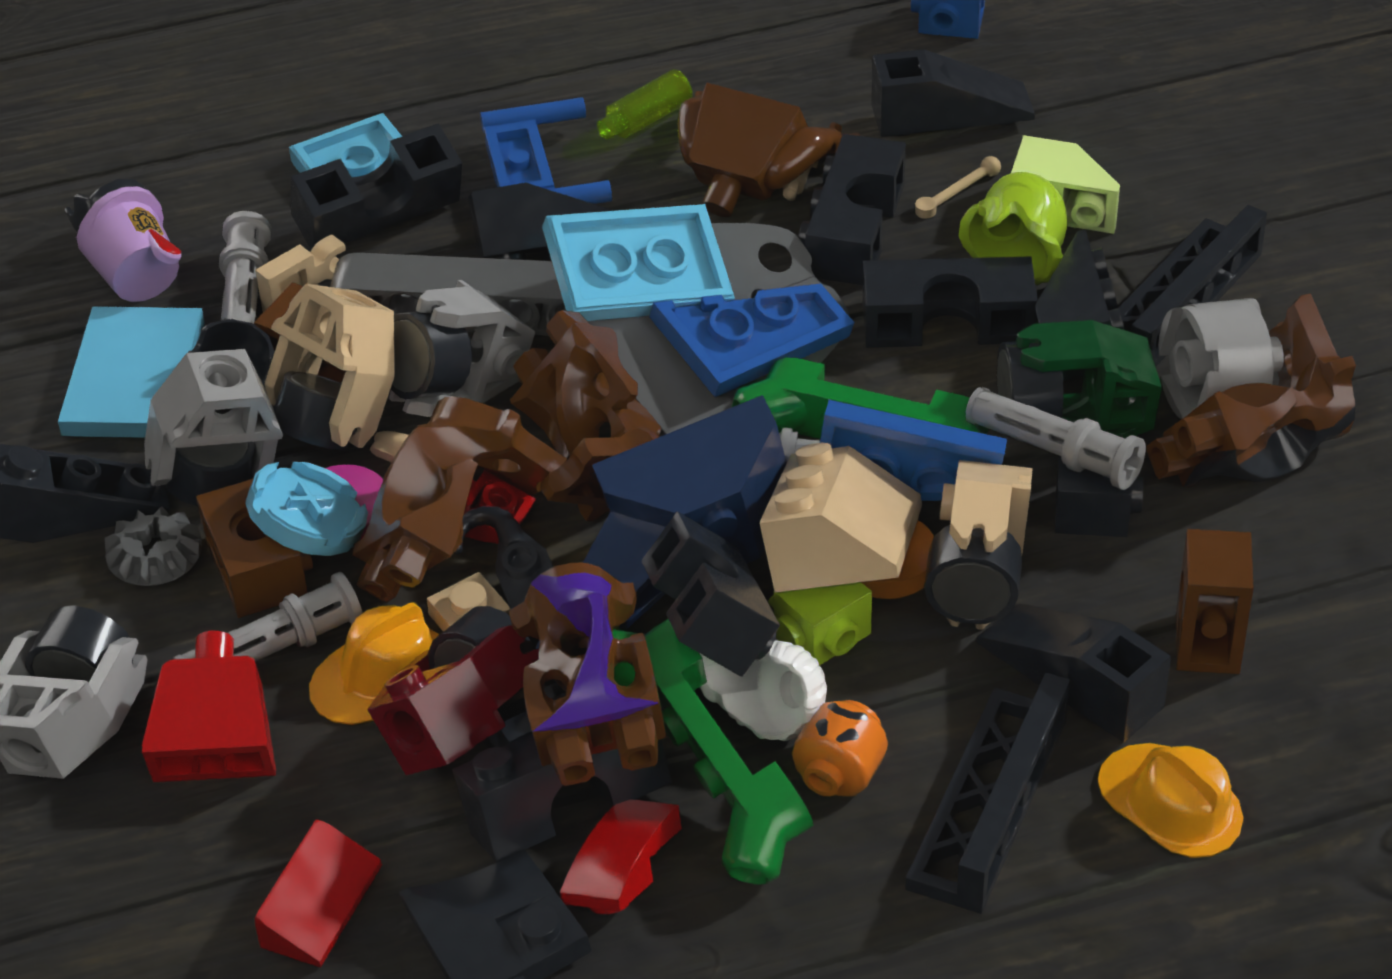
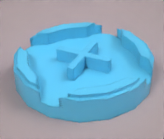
(306, 508)

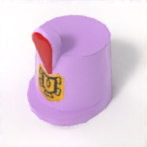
(128, 244)

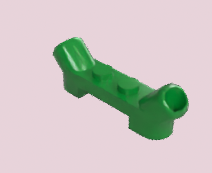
(800, 398)
(763, 805)

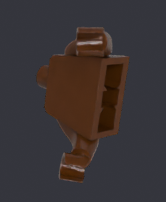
(747, 144)

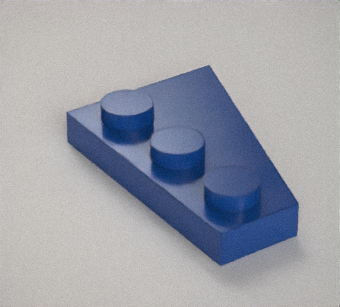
(909, 448)

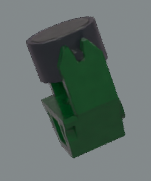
(1118, 380)

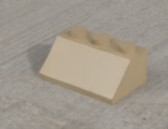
(836, 520)

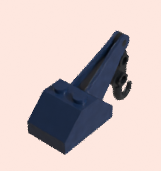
(708, 471)

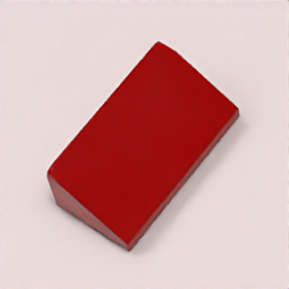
(315, 895)

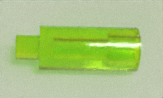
(645, 105)

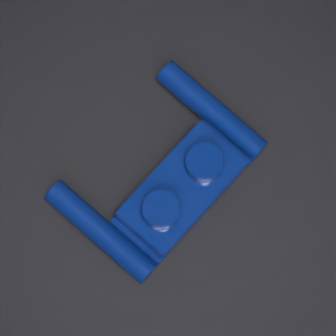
(518, 151)

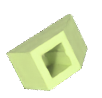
(1084, 185)

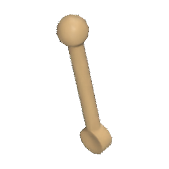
(927, 207)

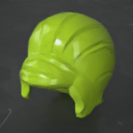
(1018, 219)

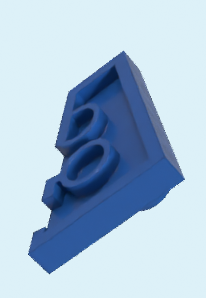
(744, 337)

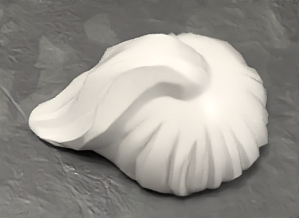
(774, 693)

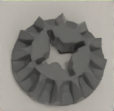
(168, 558)

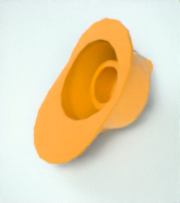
(375, 650)
(1173, 796)

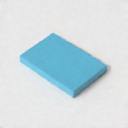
(630, 258)
(123, 365)

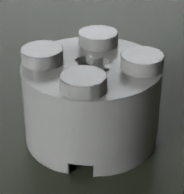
(1214, 350)

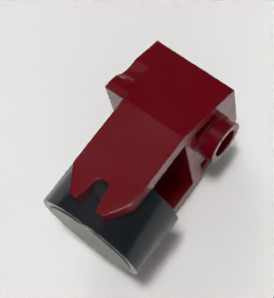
(453, 691)

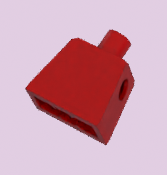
(209, 717)

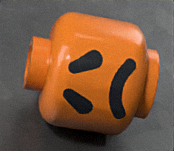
(841, 747)

